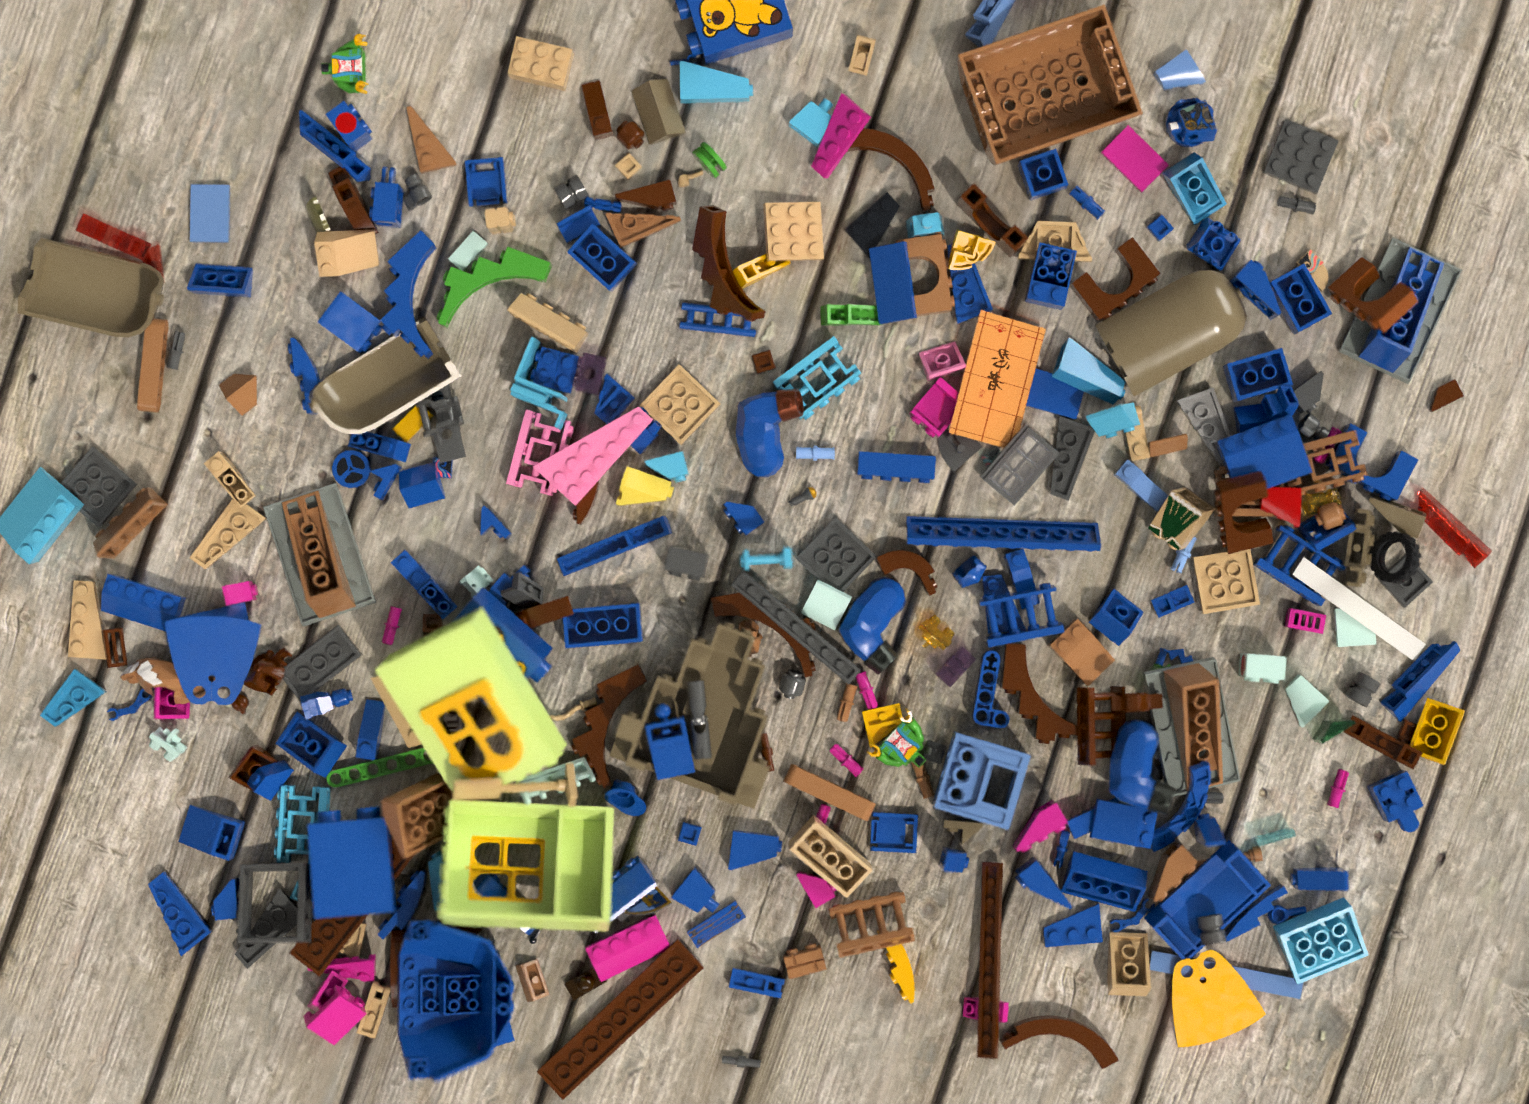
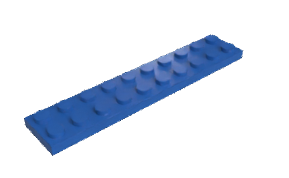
(1003, 533)

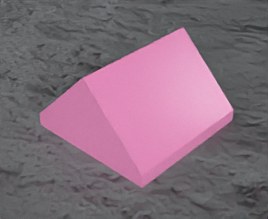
(942, 361)

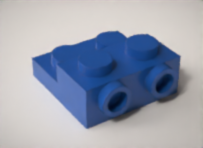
(555, 369)

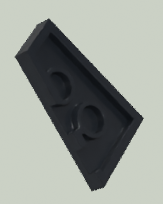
(872, 224)

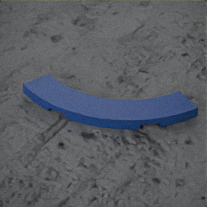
(1189, 811)

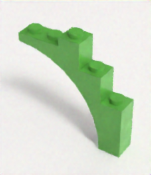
(485, 272)

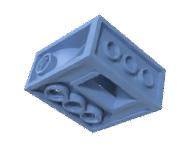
(976, 778)

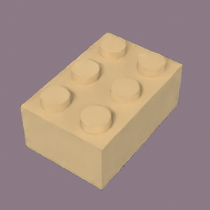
(540, 63)

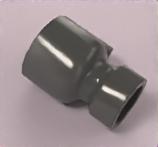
(419, 193)
(1311, 426)

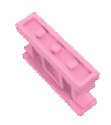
(523, 448)

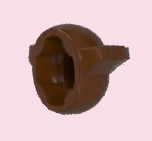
(241, 703)

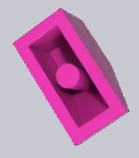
(240, 592)
(816, 888)
(326, 990)

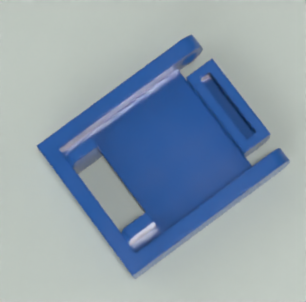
(486, 186)
(1323, 537)
(890, 832)

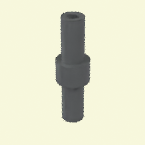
(741, 1061)

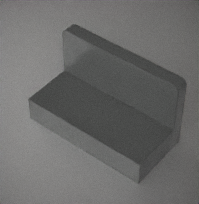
(524, 592)

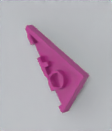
(354, 968)

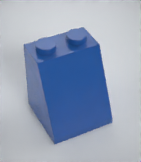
(351, 323)

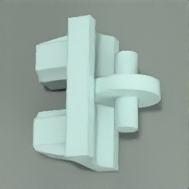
(169, 741)

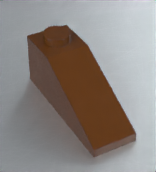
(597, 110)
(652, 196)
(546, 612)

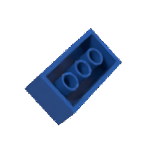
(603, 626)

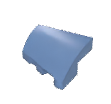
(1179, 72)

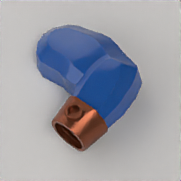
(759, 429)

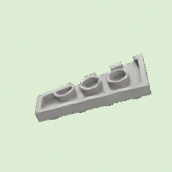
(1207, 419)

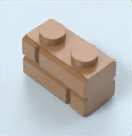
(804, 961)

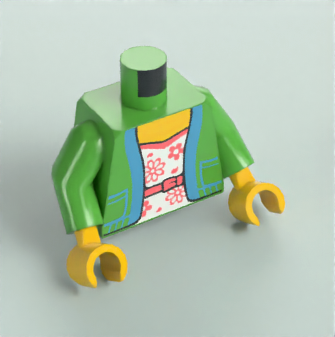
(348, 66)
(902, 744)

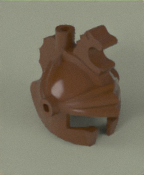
(267, 671)

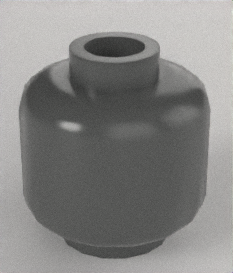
(792, 683)

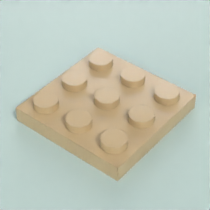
(793, 231)
(680, 404)
(1225, 581)

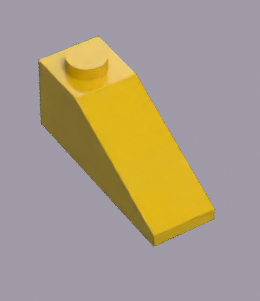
(757, 270)

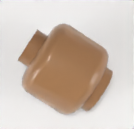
(1330, 516)

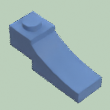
(1141, 485)

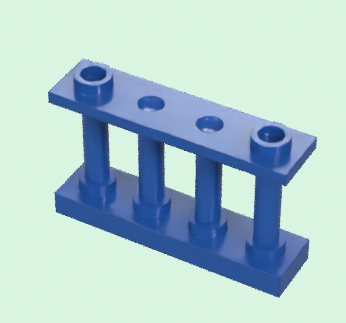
(1282, 574)
(1015, 634)

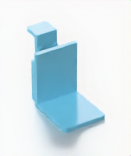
(532, 392)

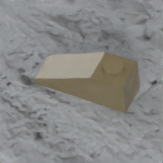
(1400, 516)

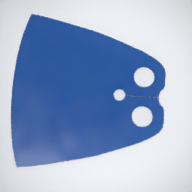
(212, 647)

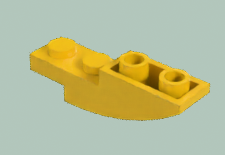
(901, 971)

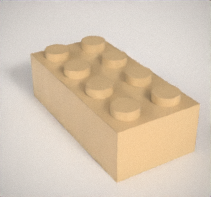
(830, 856)

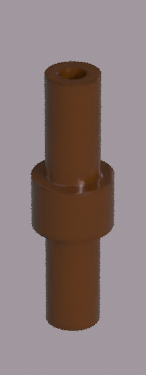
(766, 751)

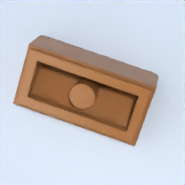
(1168, 445)
(532, 980)

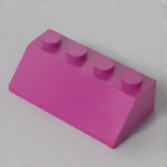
(627, 947)

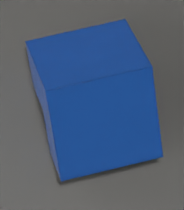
(1281, 403)

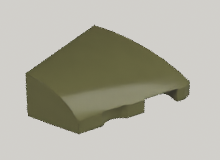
(317, 216)

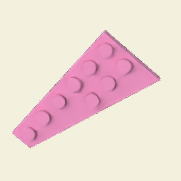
(587, 460)

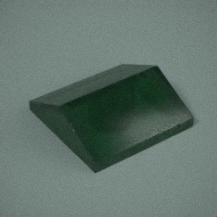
(1331, 728)

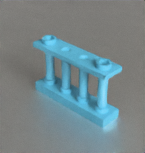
(783, 558)

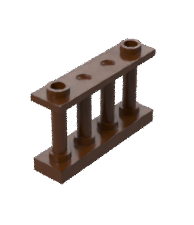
(1086, 723)

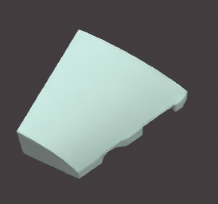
(1305, 699)

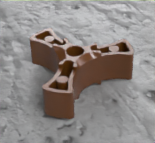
(1136, 702)

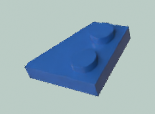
(612, 400)

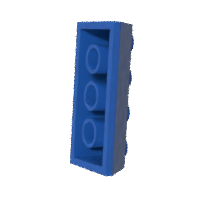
(140, 602)
(1104, 881)
(629, 885)

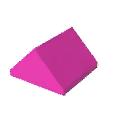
(165, 705)

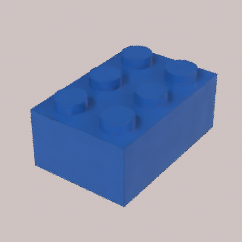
(602, 257)
(1299, 299)
(1257, 375)

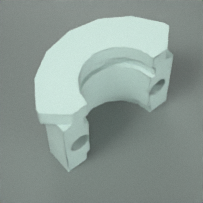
(476, 580)

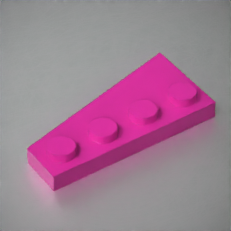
(840, 134)

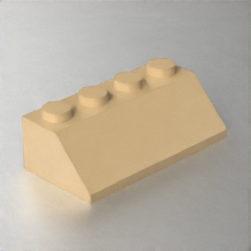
(547, 322)

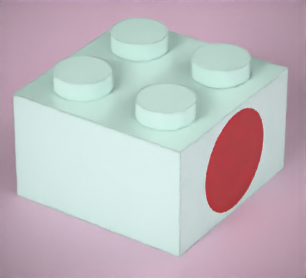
(1268, 667)

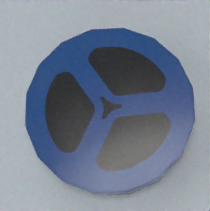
(351, 469)

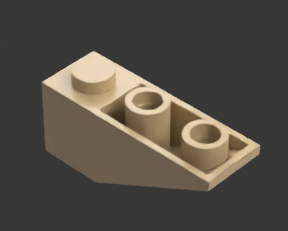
(230, 478)

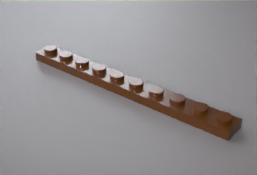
(990, 960)

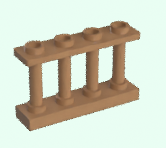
(866, 942)

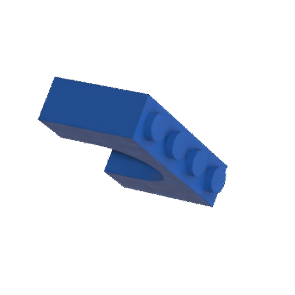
(1390, 483)

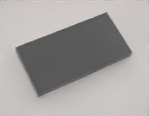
(320, 662)

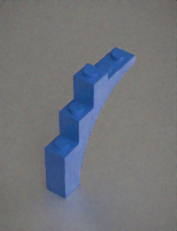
(407, 265)

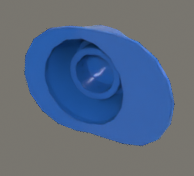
(624, 798)

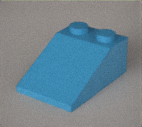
(1194, 187)

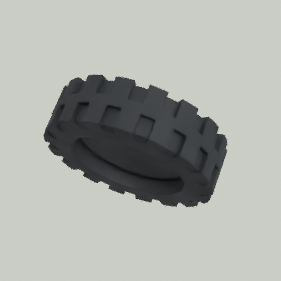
(1411, 559)

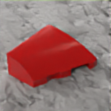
(1284, 504)

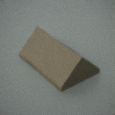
(658, 110)

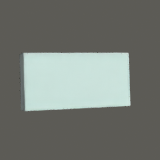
(468, 251)

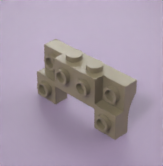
(1358, 548)

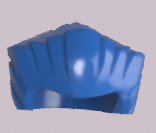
(969, 572)

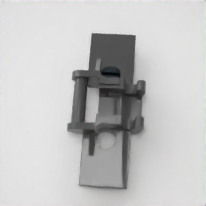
(449, 417)

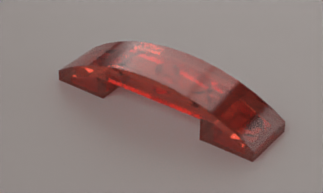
(113, 237)

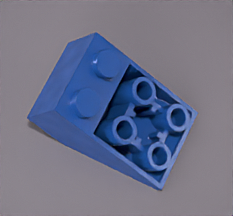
(1050, 276)
(211, 832)

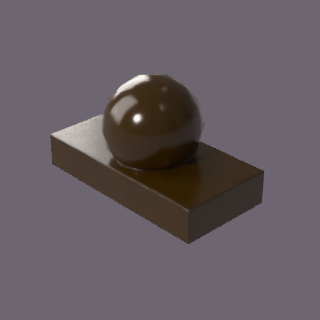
(583, 983)

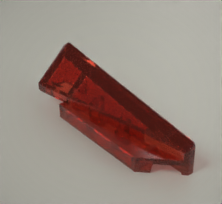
(1451, 530)

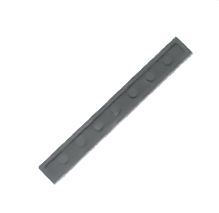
(795, 627)

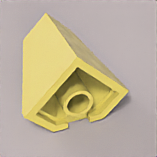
(642, 488)

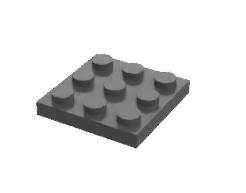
(1300, 156)
(98, 486)
(836, 556)

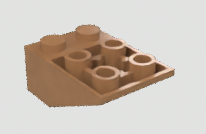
(1171, 868)

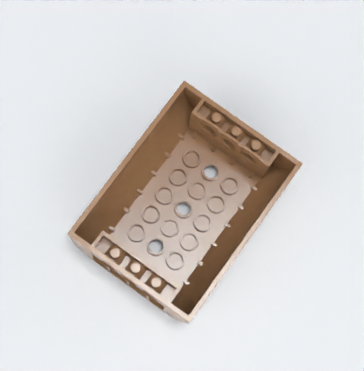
(1050, 60)

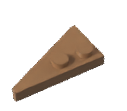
(429, 151)
(631, 227)

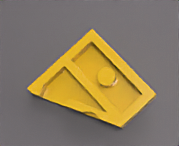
(881, 722)

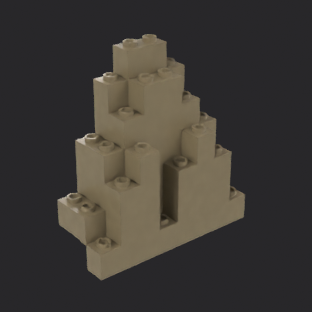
(733, 726)

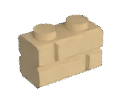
(499, 220)

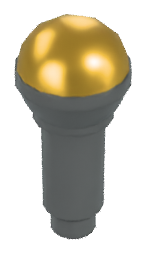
(808, 494)

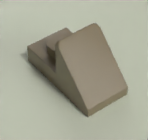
(968, 828)

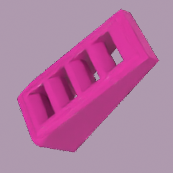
(1289, 623)

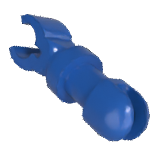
(1061, 849)

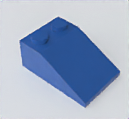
(1257, 288)
(311, 745)
(1123, 824)
(1037, 880)

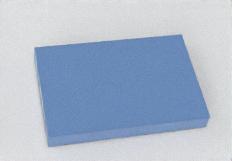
(209, 213)

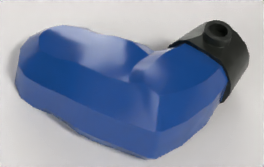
(869, 618)
(1132, 767)

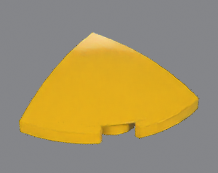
(968, 250)

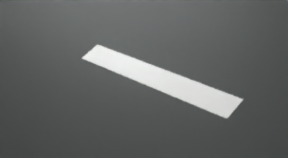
(1359, 609)

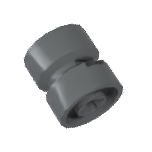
(571, 191)
(1362, 689)
(1211, 929)

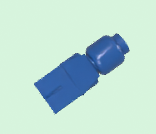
(322, 702)

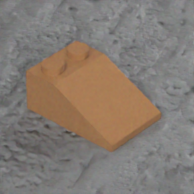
(1081, 652)

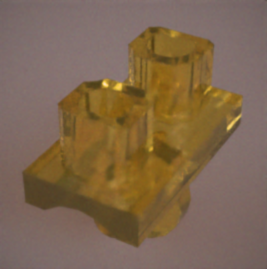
(933, 635)

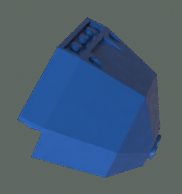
(449, 1000)

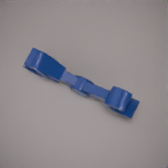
(133, 708)
(1134, 920)

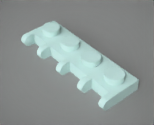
(581, 768)

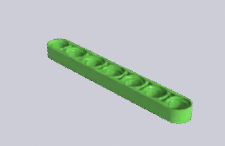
(382, 766)

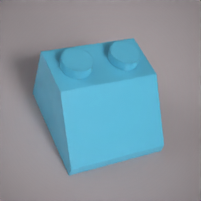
(1114, 419)
(670, 466)

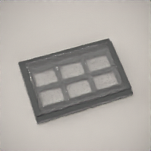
(1019, 464)

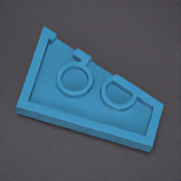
(71, 698)

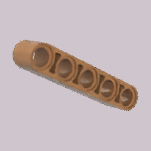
(153, 366)
(829, 792)

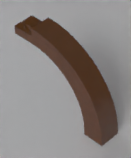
(899, 151)
(1064, 1027)

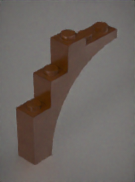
(717, 271)
(738, 605)
(1016, 677)
(593, 742)

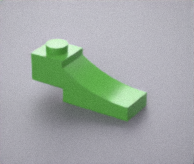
(849, 315)

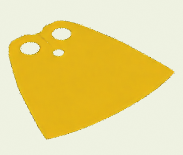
(1211, 1008)

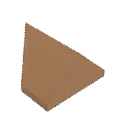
(240, 391)

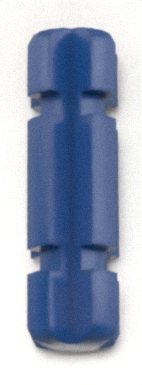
(601, 204)

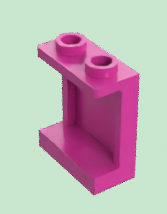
(935, 408)
(336, 1016)

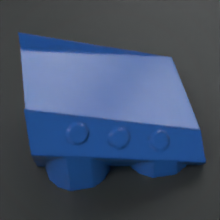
(1213, 243)

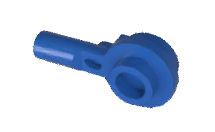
(1280, 914)

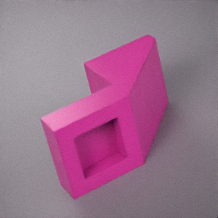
(971, 1009)

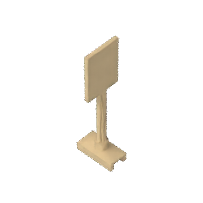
(492, 788)

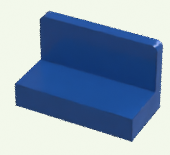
(577, 224)

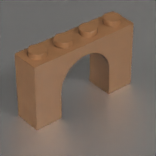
(932, 250)

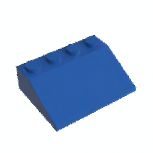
(1268, 448)

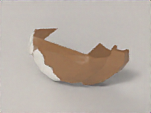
(159, 673)

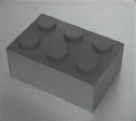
(686, 562)

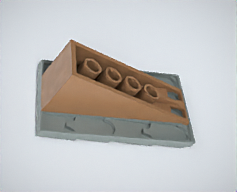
(319, 554)
(1192, 723)

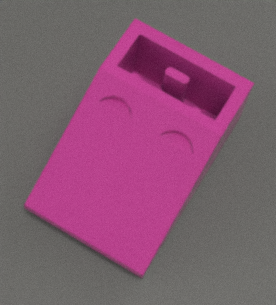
(1042, 822)

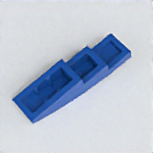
(1249, 917)

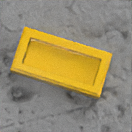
(410, 424)

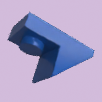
(388, 476)
(489, 520)

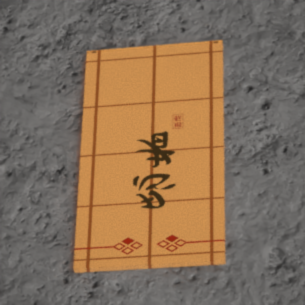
(997, 379)

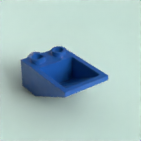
(670, 747)

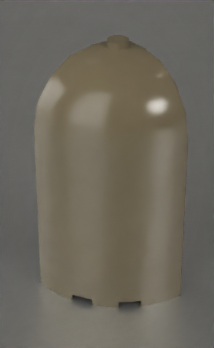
(91, 290)
(1173, 328)
(382, 383)

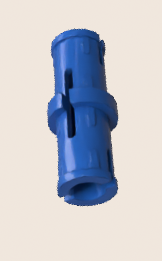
(1087, 202)

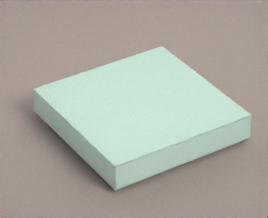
(826, 604)
(1350, 631)

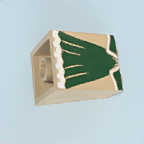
(1180, 518)

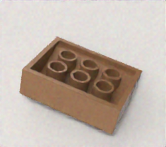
(128, 524)
(417, 814)

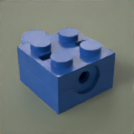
(387, 201)
(1399, 799)

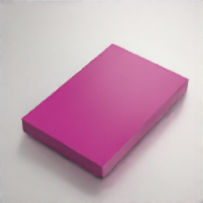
(1134, 159)

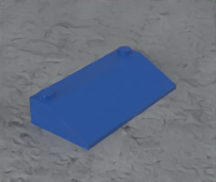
(1219, 886)

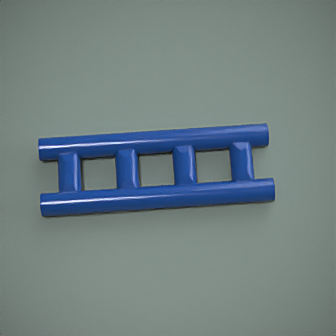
(708, 326)

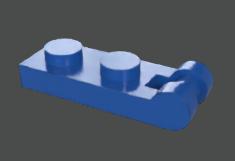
(756, 982)

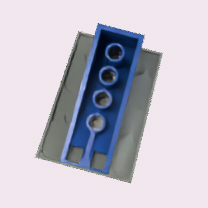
(1403, 344)

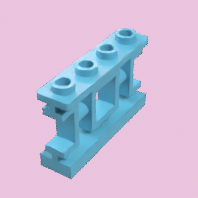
(807, 365)
(287, 823)

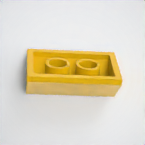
(1436, 730)

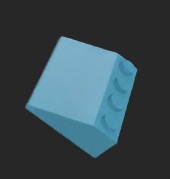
(38, 516)
(1321, 940)

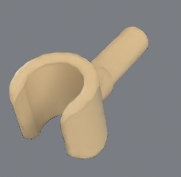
(684, 179)

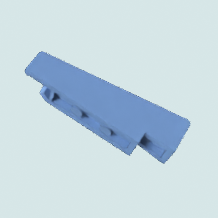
(989, 19)

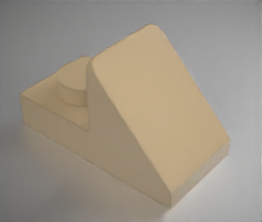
(862, 55)

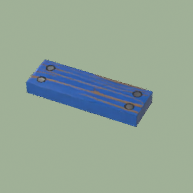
(716, 924)

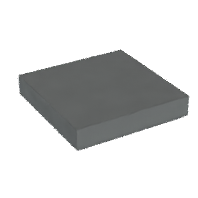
(1409, 590)

